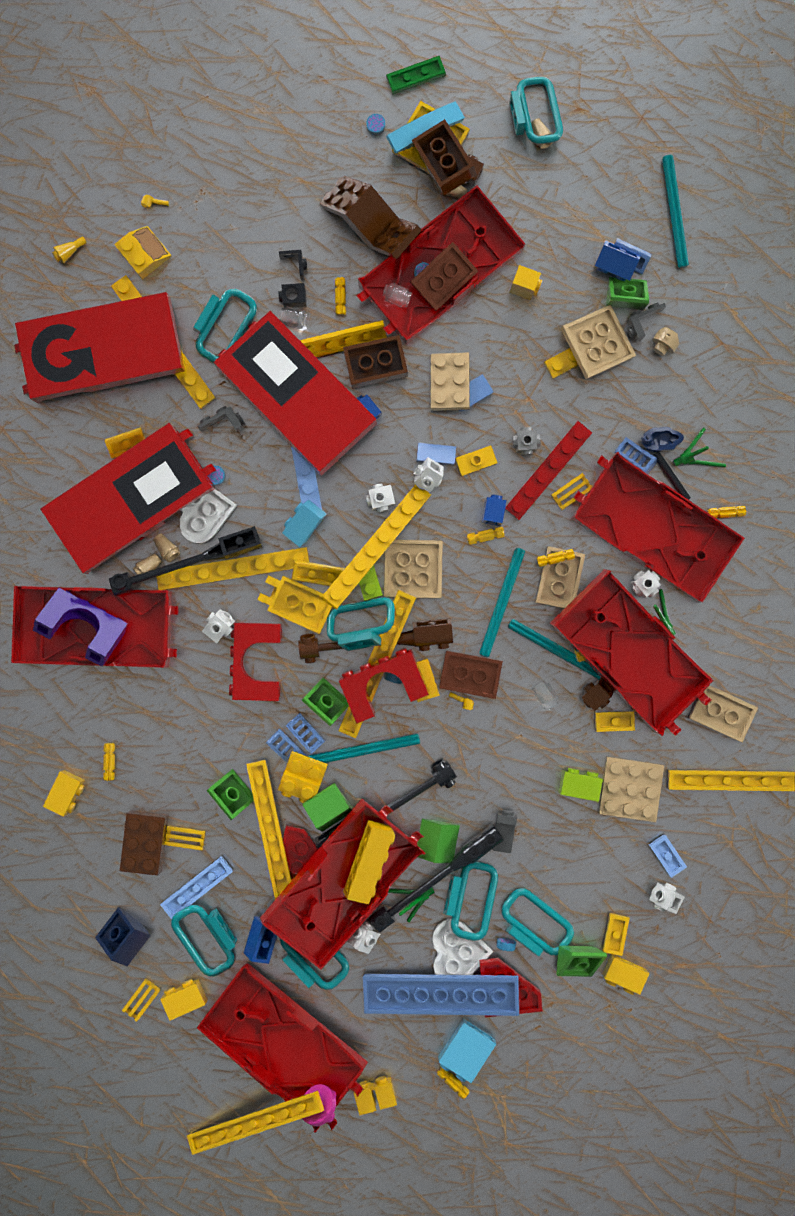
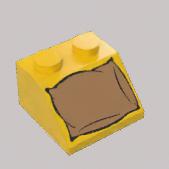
(142, 251)

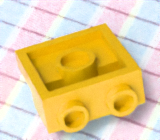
(302, 777)

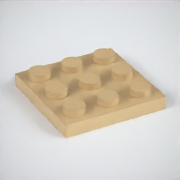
(598, 342)
(414, 568)
(631, 789)

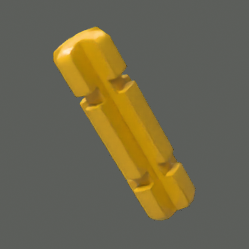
(340, 296)
(726, 512)
(485, 535)
(555, 557)
(109, 761)
(453, 1083)

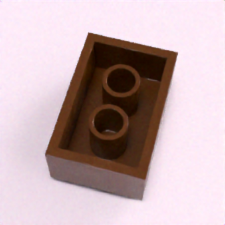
(444, 157)
(375, 361)
(143, 842)

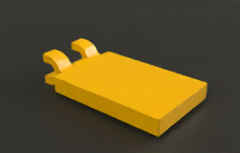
(296, 603)

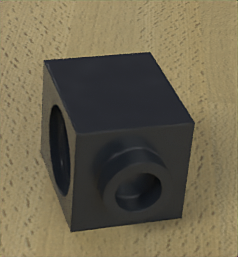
(299, 301)

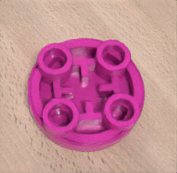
(328, 1100)

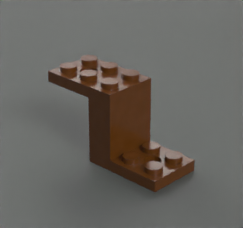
(370, 216)

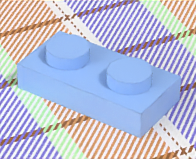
(667, 855)

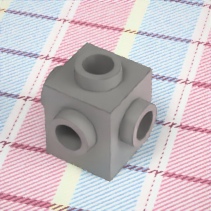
(526, 448)

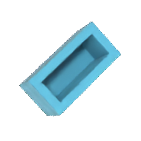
(304, 522)

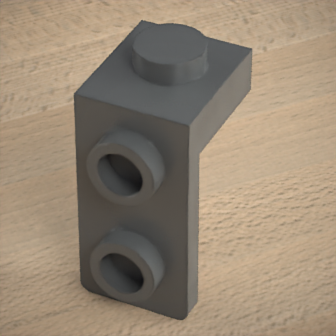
(635, 328)
(222, 413)
(506, 826)

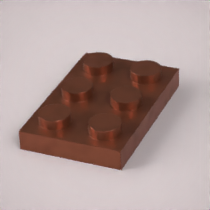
(444, 276)
(470, 674)

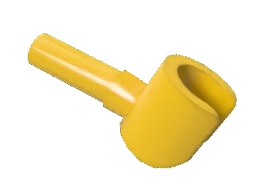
(147, 201)
(467, 703)

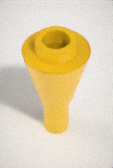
(65, 251)

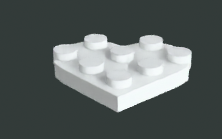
(205, 517)
(456, 954)

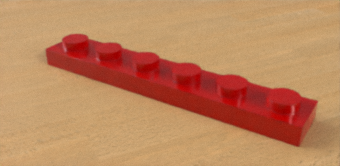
(548, 470)

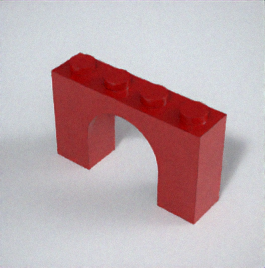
(402, 665)
(243, 685)

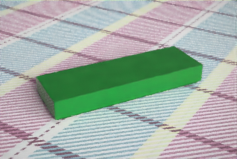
(416, 75)

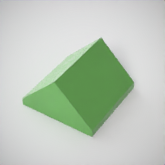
(627, 293)
(326, 701)
(231, 794)
(327, 807)
(438, 840)
(579, 960)

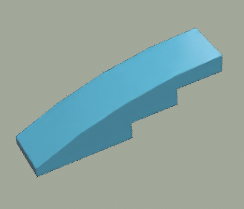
(402, 138)

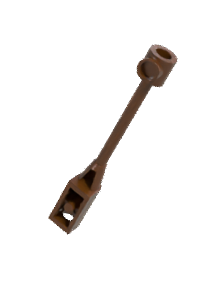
(423, 636)

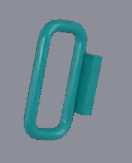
(521, 114)
(210, 315)
(361, 638)
(455, 899)
(218, 929)
(524, 935)
(307, 974)

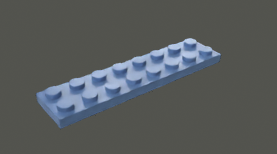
(441, 994)

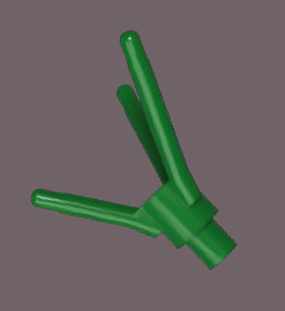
(688, 457)
(664, 619)
(419, 901)

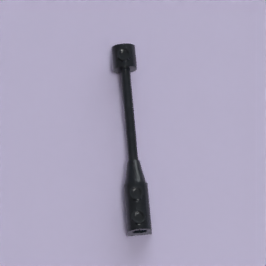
(228, 547)
(442, 774)
(470, 853)

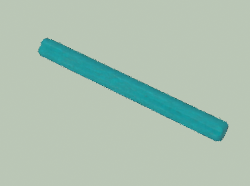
(675, 211)
(502, 602)
(551, 646)
(365, 749)

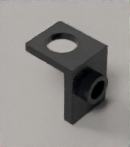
(295, 254)

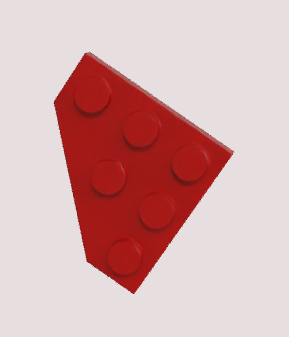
(298, 848)
(529, 995)

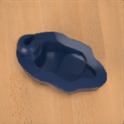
(661, 439)

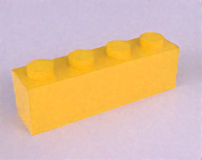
(369, 862)

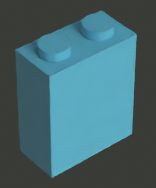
(466, 1051)

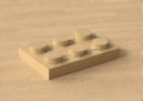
(450, 381)
(560, 580)
(724, 714)

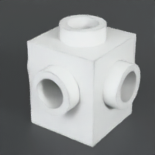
(428, 475)
(380, 490)
(639, 583)
(218, 625)
(666, 898)
(364, 937)

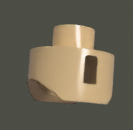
(666, 341)

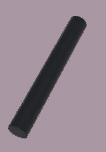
(671, 475)

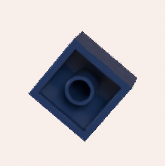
(122, 937)

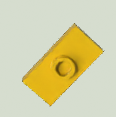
(476, 460)

